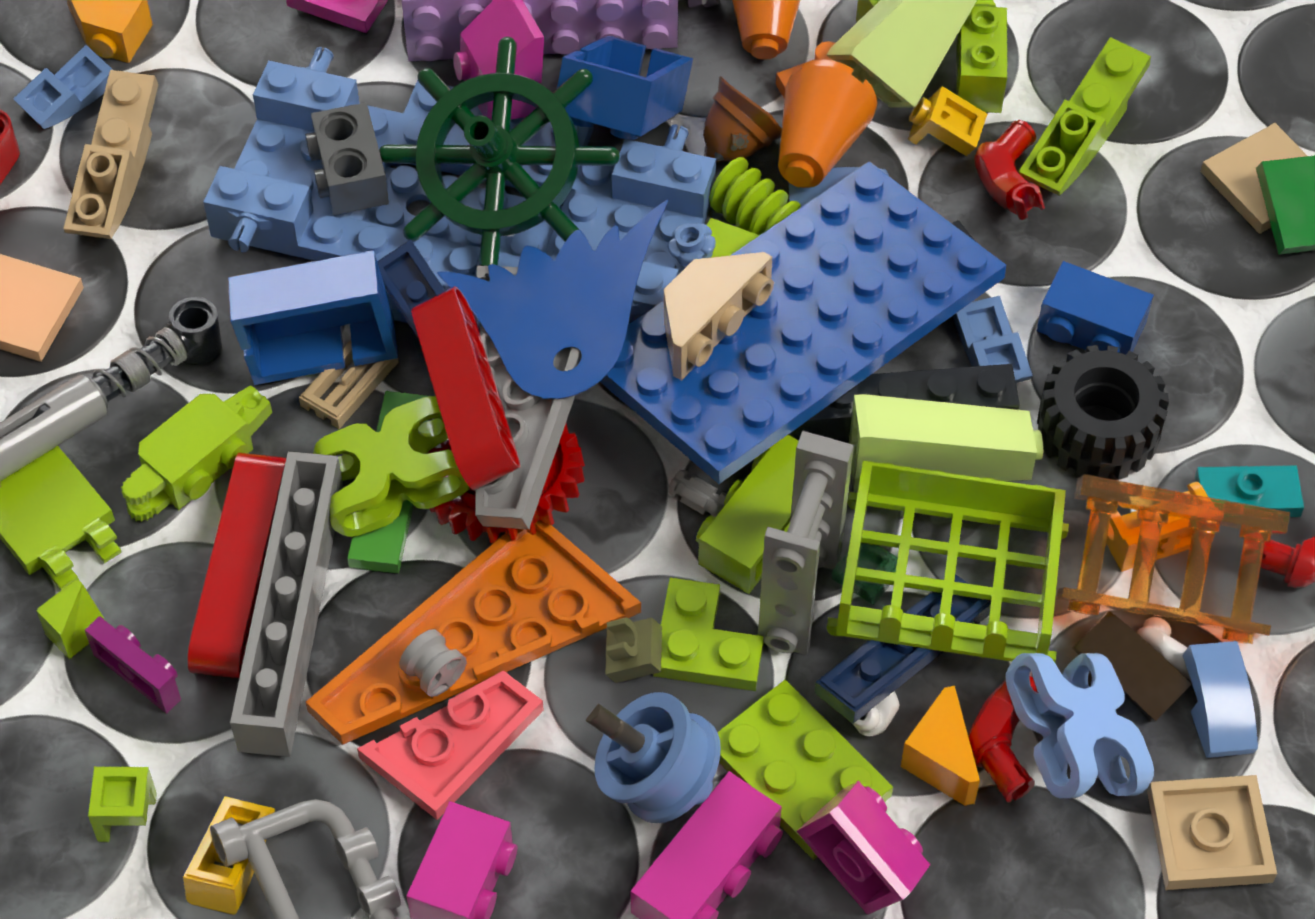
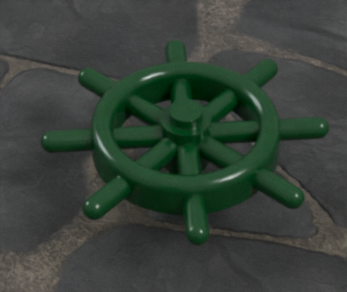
(497, 153)

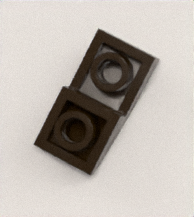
(1142, 671)

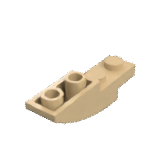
(114, 158)

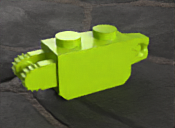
(193, 451)

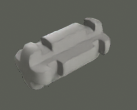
(696, 493)

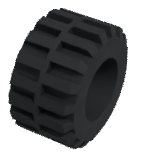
(1106, 381)

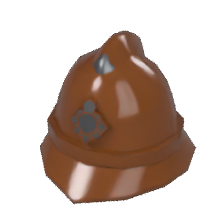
(736, 125)

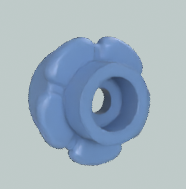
(700, 248)

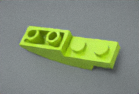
(1087, 119)

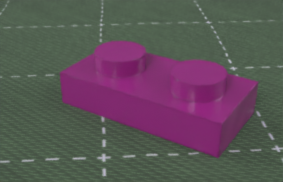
(122, 654)

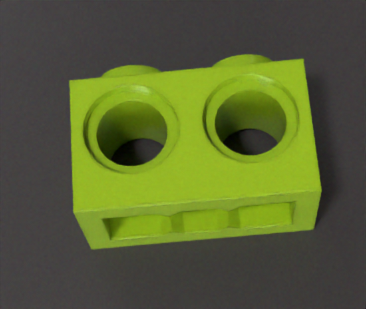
(983, 58)

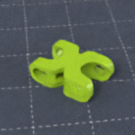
(391, 467)

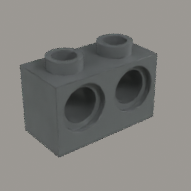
(349, 159)

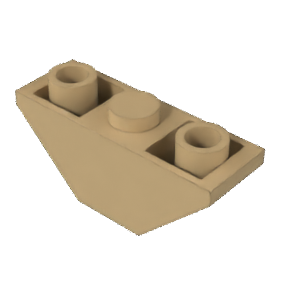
(711, 303)

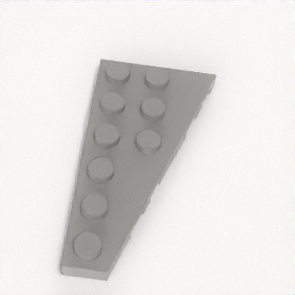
(536, 432)

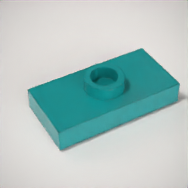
(1255, 485)

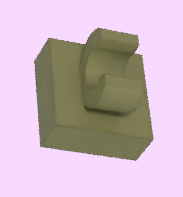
(633, 649)

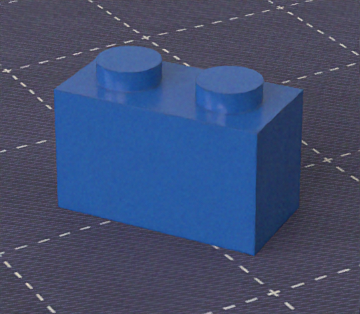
(1093, 310)

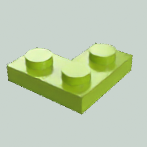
(698, 651)

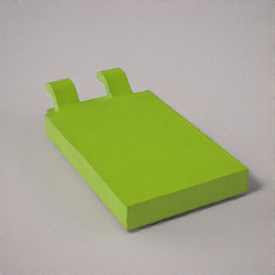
(50, 511)

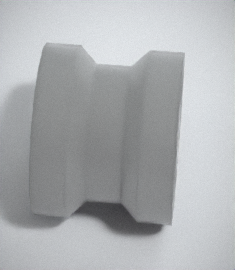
(432, 662)

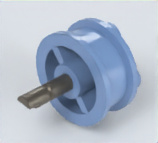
(655, 756)

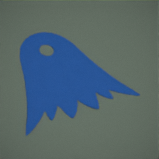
(561, 304)

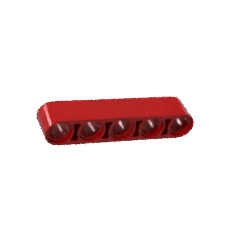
(465, 389)
(235, 567)

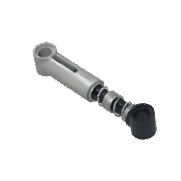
(188, 337)

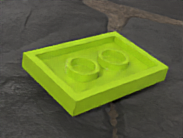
(794, 757)

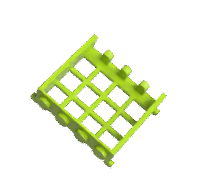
(960, 499)

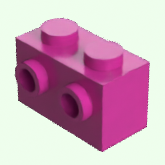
(462, 866)

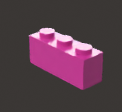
(710, 854)

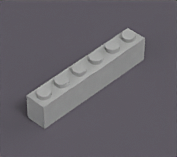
(286, 607)

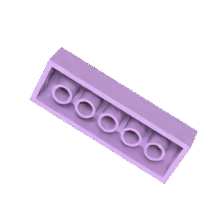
(567, 25)

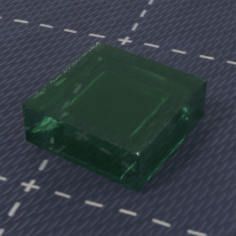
(870, 557)

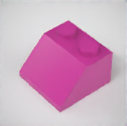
(480, 47)
(865, 848)

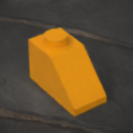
(112, 26)

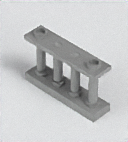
(810, 543)

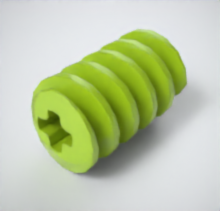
(748, 200)

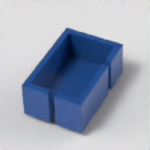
(619, 94)
(295, 317)

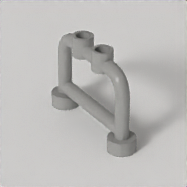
(353, 847)

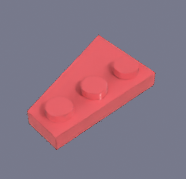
(451, 748)

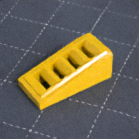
(216, 885)

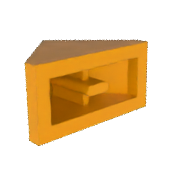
(941, 750)

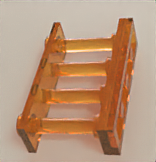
(1204, 519)

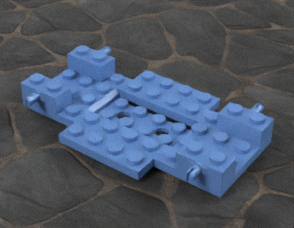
(277, 207)

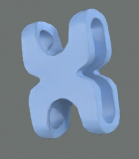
(1079, 725)

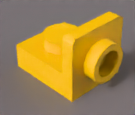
(948, 120)

